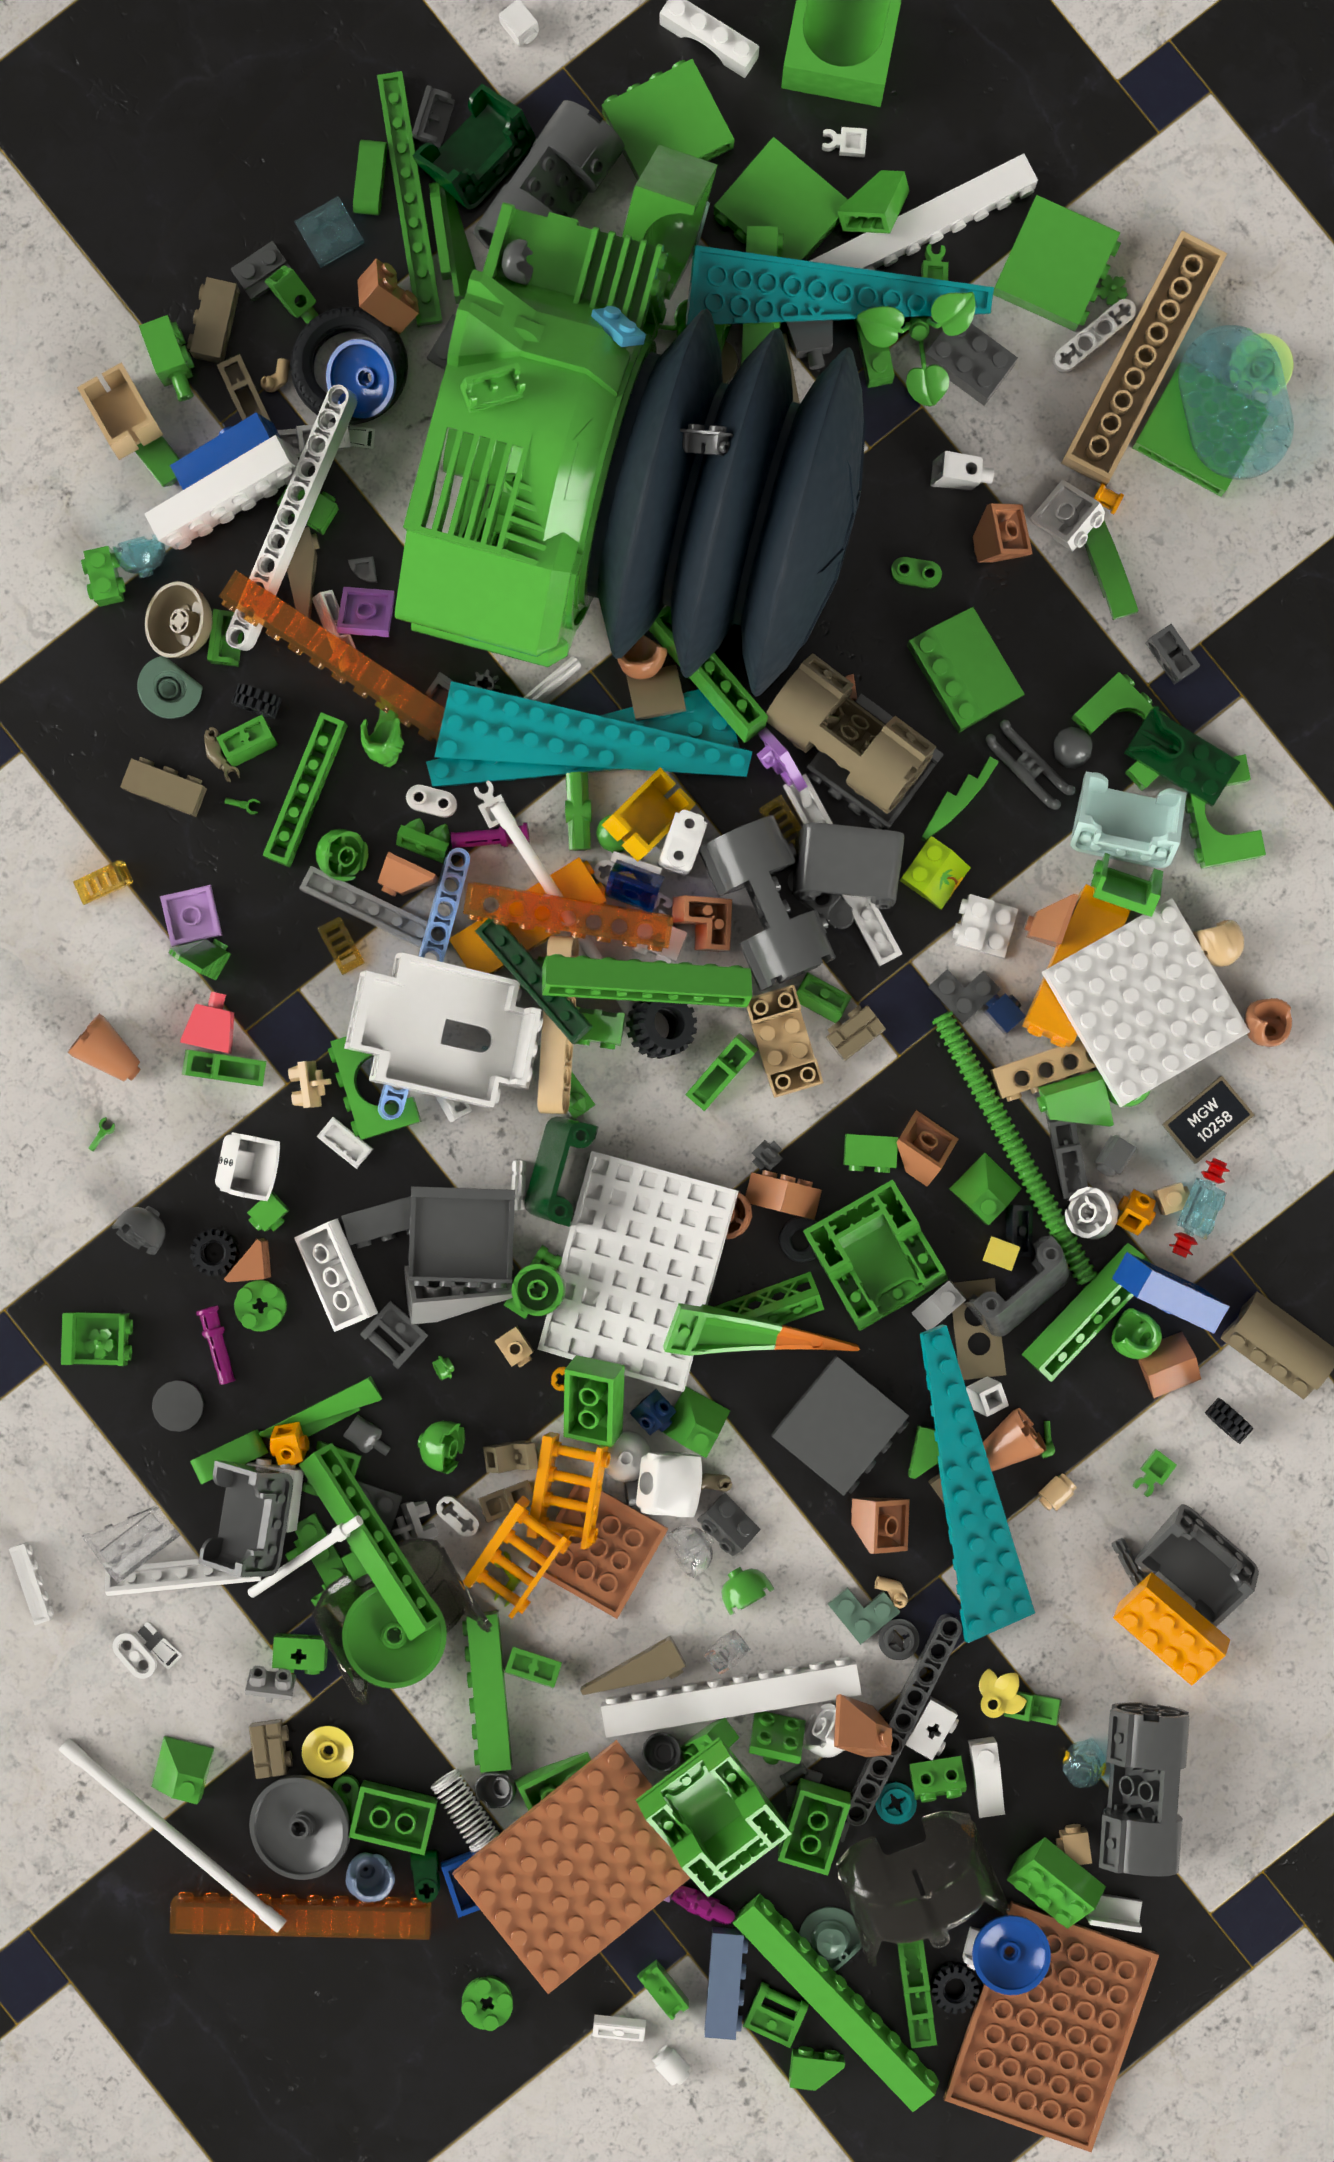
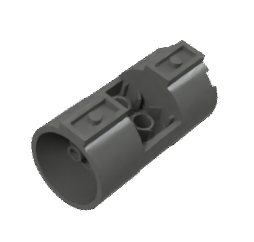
(560, 170)
(748, 860)
(1141, 1817)

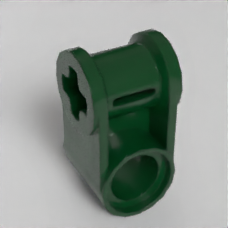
(426, 1870)

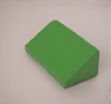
(158, 458)
(822, 998)

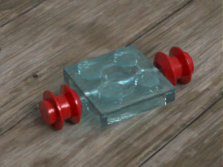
(1201, 1208)

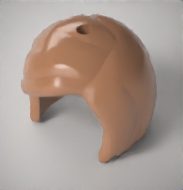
(643, 659)
(1268, 1022)

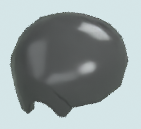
(514, 262)
(1072, 747)
(661, 1752)
(495, 1789)

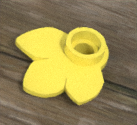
(1002, 1690)

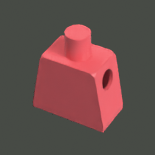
(210, 1026)

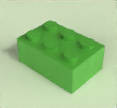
(593, 1401)
(393, 1817)
(815, 1826)
(1056, 1883)

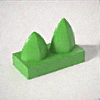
(432, 846)
(579, 1099)

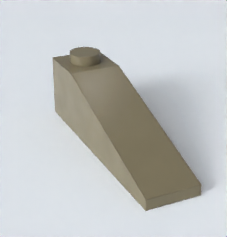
(303, 570)
(647, 1666)

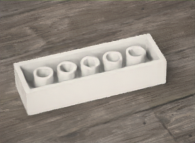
(223, 493)

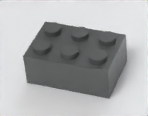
(972, 361)

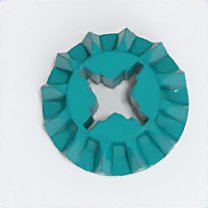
(892, 1814)

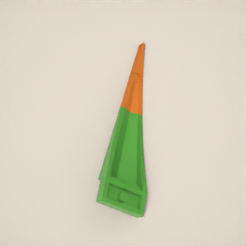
(715, 1330)

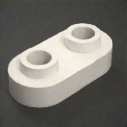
(431, 801)
(132, 1657)

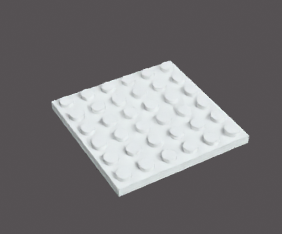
(1145, 1002)

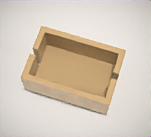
(120, 412)

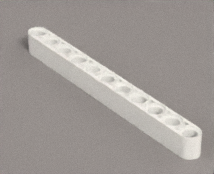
(301, 509)

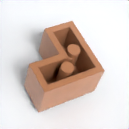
(384, 298)
(711, 920)
(783, 1194)

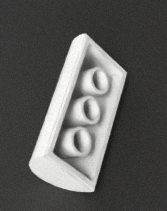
(336, 1275)

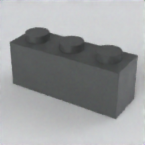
(378, 1222)

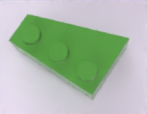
(606, 1028)

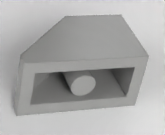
(939, 1305)

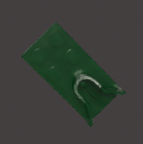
(1182, 757)

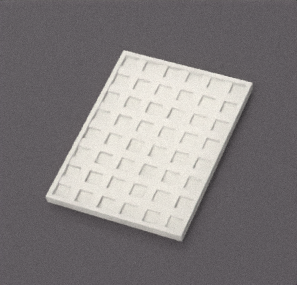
(630, 1259)

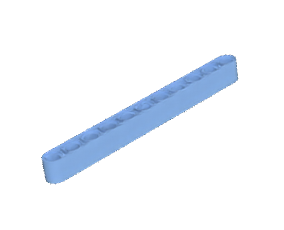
(430, 945)

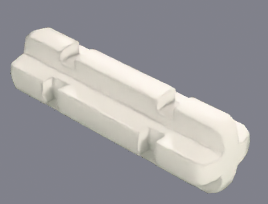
(519, 1183)

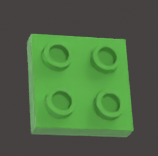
(777, 1737)

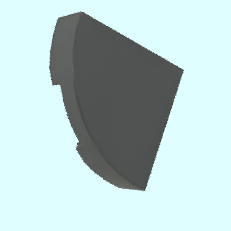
(364, 569)

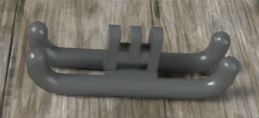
(1028, 766)

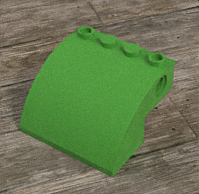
(876, 1255)
(713, 1816)

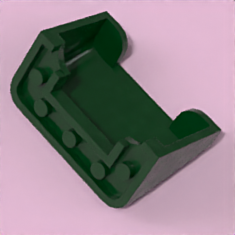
(480, 149)
(549, 1166)

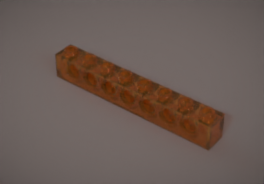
(656, 941)

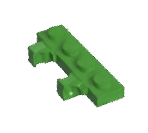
(328, 1561)

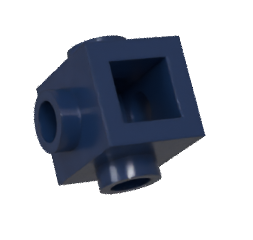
(653, 1413)

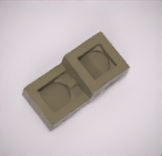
(502, 1501)

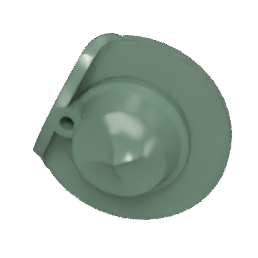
(167, 689)
(831, 1935)

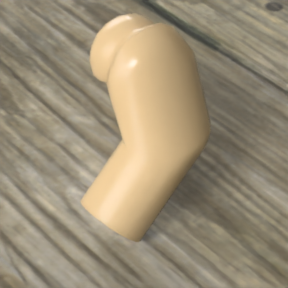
(278, 379)
(895, 1590)

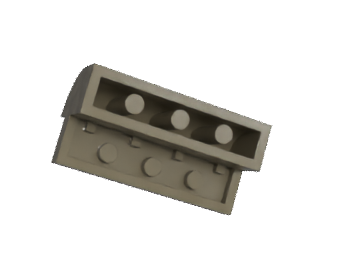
(1280, 1346)

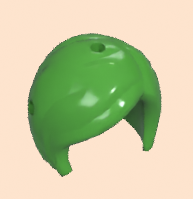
(1136, 1334)

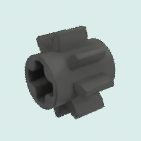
(482, 678)
(767, 1155)

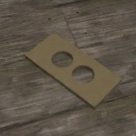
(972, 1365)

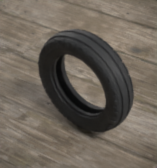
(328, 325)

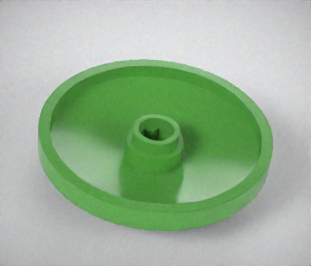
(381, 1649)

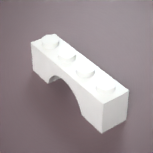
(730, 46)

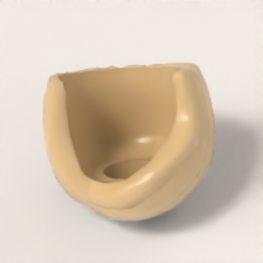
(1221, 943)

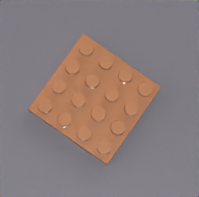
(611, 1566)

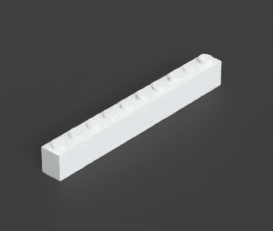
(937, 217)
(730, 1698)

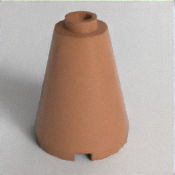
(105, 1050)
(1013, 1441)

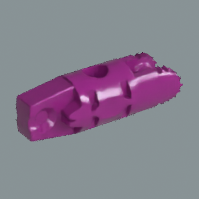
(701, 1905)

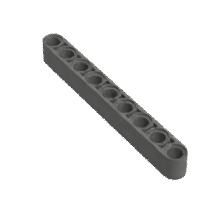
(913, 1709)

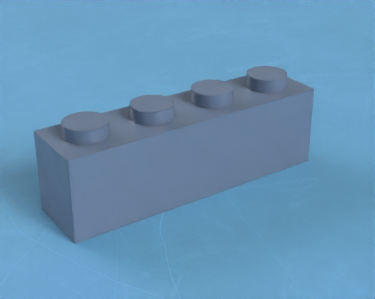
(724, 1983)

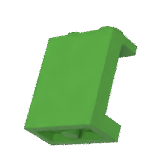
(1126, 889)
(77, 1328)

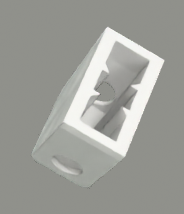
(959, 471)

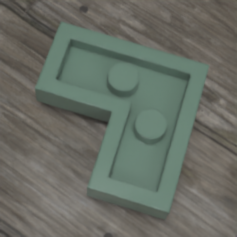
(862, 1620)

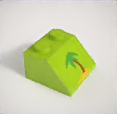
(935, 872)

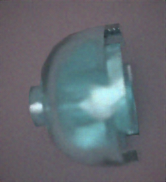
(140, 555)

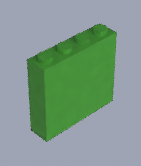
(670, 112)
(785, 194)
(1057, 263)
(1168, 441)

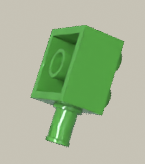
(168, 356)

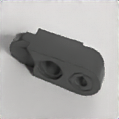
(836, 911)

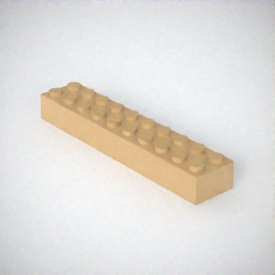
(1144, 358)

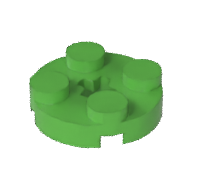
(248, 1297)
(486, 1987)

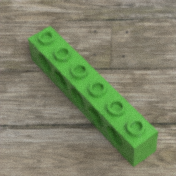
(305, 790)

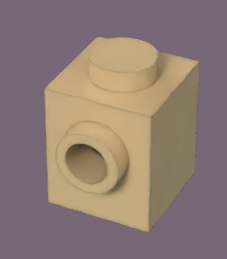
(1171, 1198)
(515, 1347)
(1075, 1843)

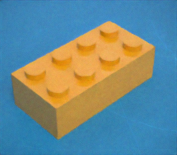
(1171, 1628)

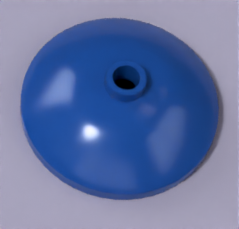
(350, 367)
(1016, 1971)

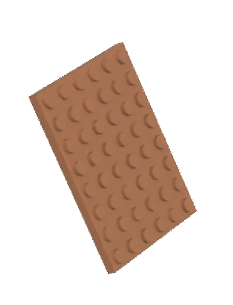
(574, 1869)
(1057, 2049)

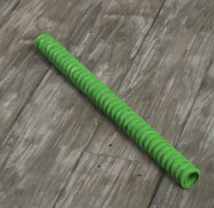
(1014, 1147)

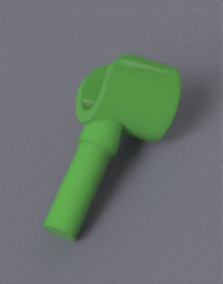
(242, 804)
(101, 1134)
(1049, 1444)

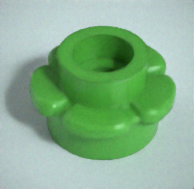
(443, 1367)

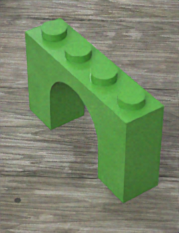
(1112, 698)
(1218, 848)
(366, 1115)

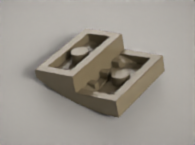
(657, 695)

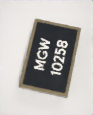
(1208, 1119)

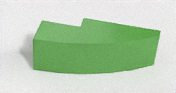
(224, 1067)
(721, 1072)

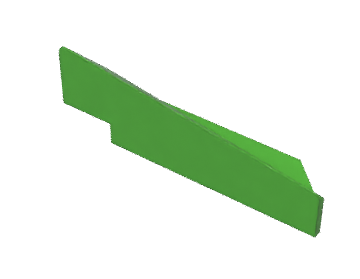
(452, 244)
(333, 1408)

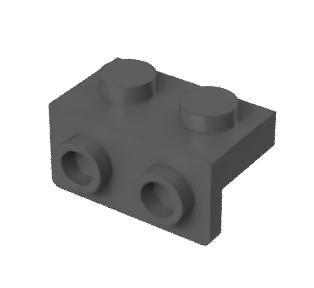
(728, 1525)

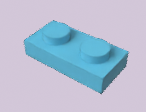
(618, 326)

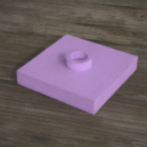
(191, 915)

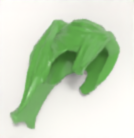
(385, 741)

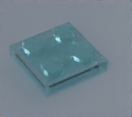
(329, 231)

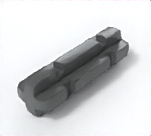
(1127, 1561)

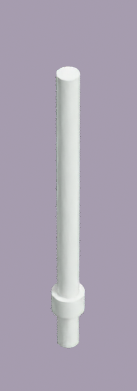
(338, 1534)

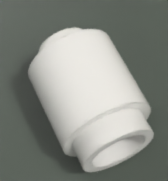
(671, 2065)

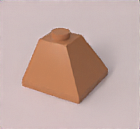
(1002, 533)
(403, 876)
(1051, 922)
(924, 1148)
(881, 1523)
(861, 1728)

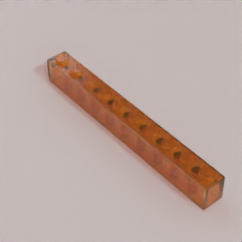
(334, 653)
(304, 1917)

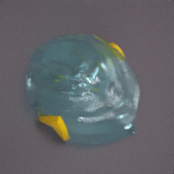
(1084, 1763)

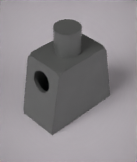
(811, 340)

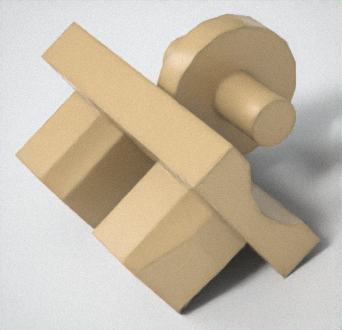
(311, 1084)

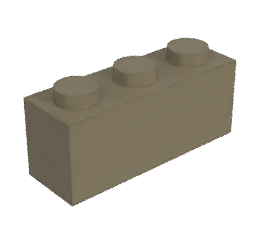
(213, 320)
(164, 786)

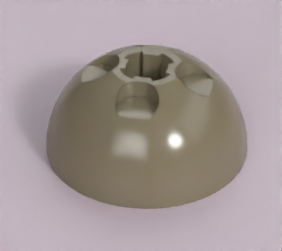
(178, 620)

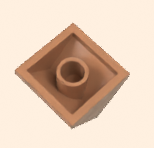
(253, 1264)
(1170, 1366)

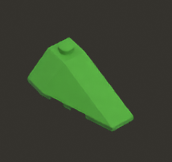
(203, 956)

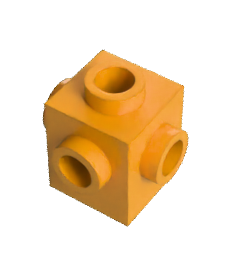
(1135, 1211)
(288, 1444)

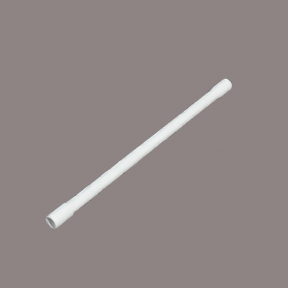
(508, 823)
(265, 1912)

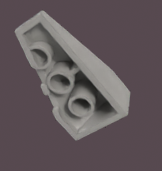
(439, 1303)

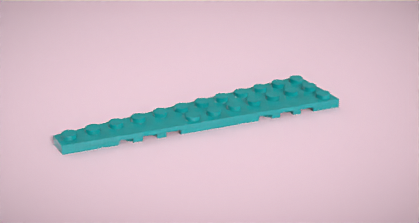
(778, 289)
(698, 721)
(983, 1549)

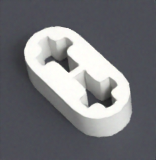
(453, 1520)

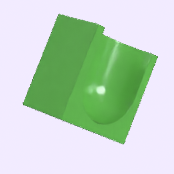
(841, 48)
(671, 206)

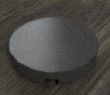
(178, 1405)

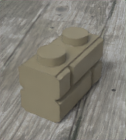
(855, 1032)
(269, 1748)

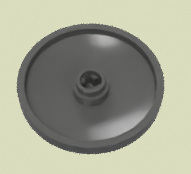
(300, 1827)

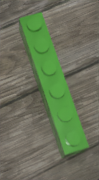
(764, 241)
(717, 685)
(1080, 1320)
(489, 1695)

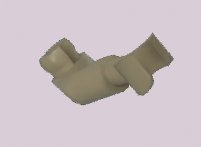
(215, 754)
(716, 1482)

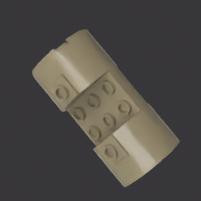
(818, 711)

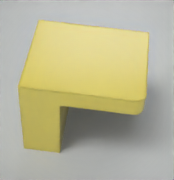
(1001, 1253)

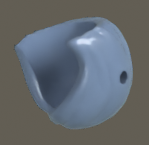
(370, 1883)

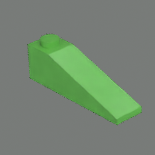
(875, 361)

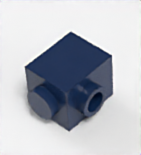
(1004, 1012)

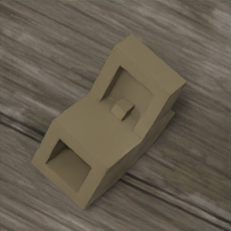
(511, 1456)

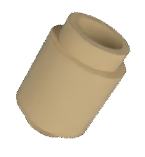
(1057, 1492)

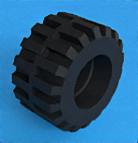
(646, 1036)

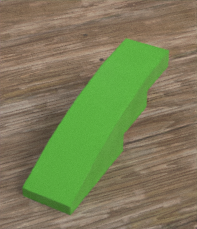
(1110, 572)
(953, 805)
(917, 1994)

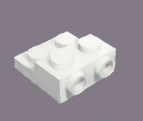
(1069, 515)
(984, 926)

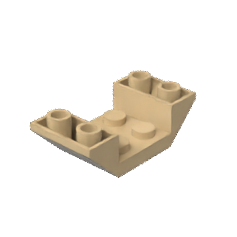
(783, 1041)

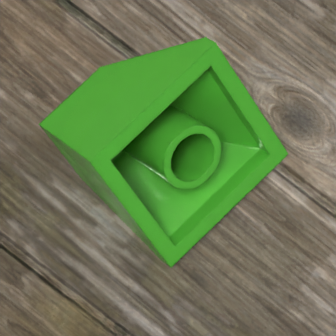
(985, 1189)
(696, 1422)
(182, 1769)

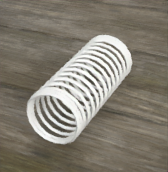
(442, 1784)

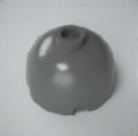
(141, 1228)

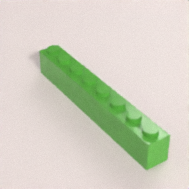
(646, 981)
(372, 1542)

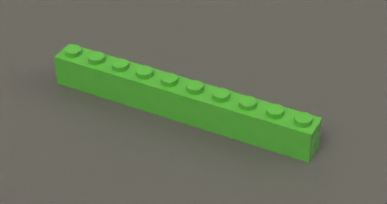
(836, 2002)

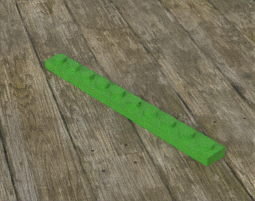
(409, 197)

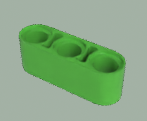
(370, 177)
(238, 1451)

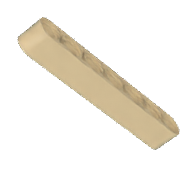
(555, 1047)

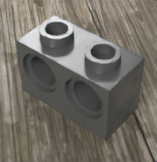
(1172, 654)

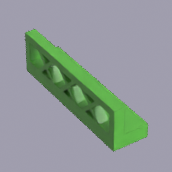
(791, 1307)

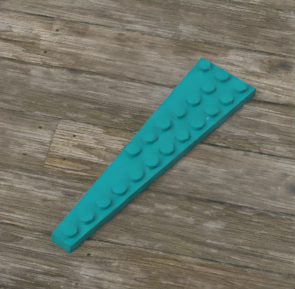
(521, 730)

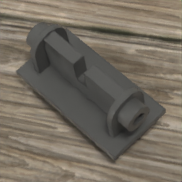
(715, 439)

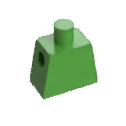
(287, 287)

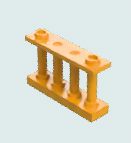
(549, 1473)
(494, 1555)

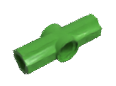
(578, 811)

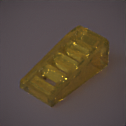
(785, 810)
(121, 872)
(324, 929)

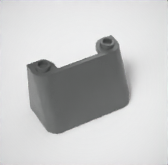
(847, 862)
(1003, 1316)
(251, 1520)
(1200, 1564)

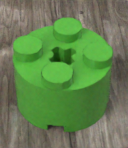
(525, 1282)

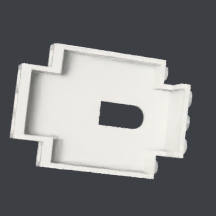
(404, 1021)

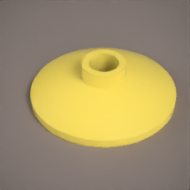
(325, 1764)

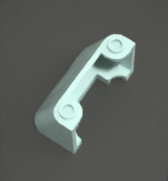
(1128, 824)

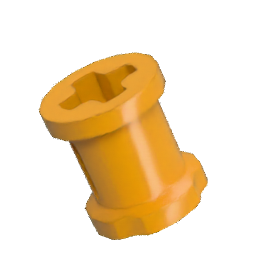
(1108, 498)
(561, 1370)

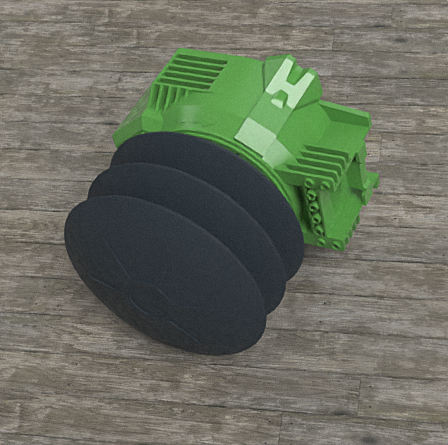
(598, 477)

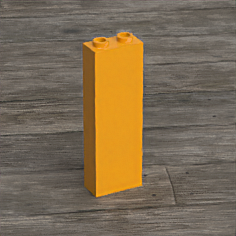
(572, 880)
(1089, 922)

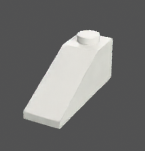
(987, 1776)

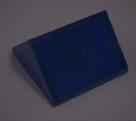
(634, 885)

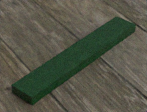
(529, 975)

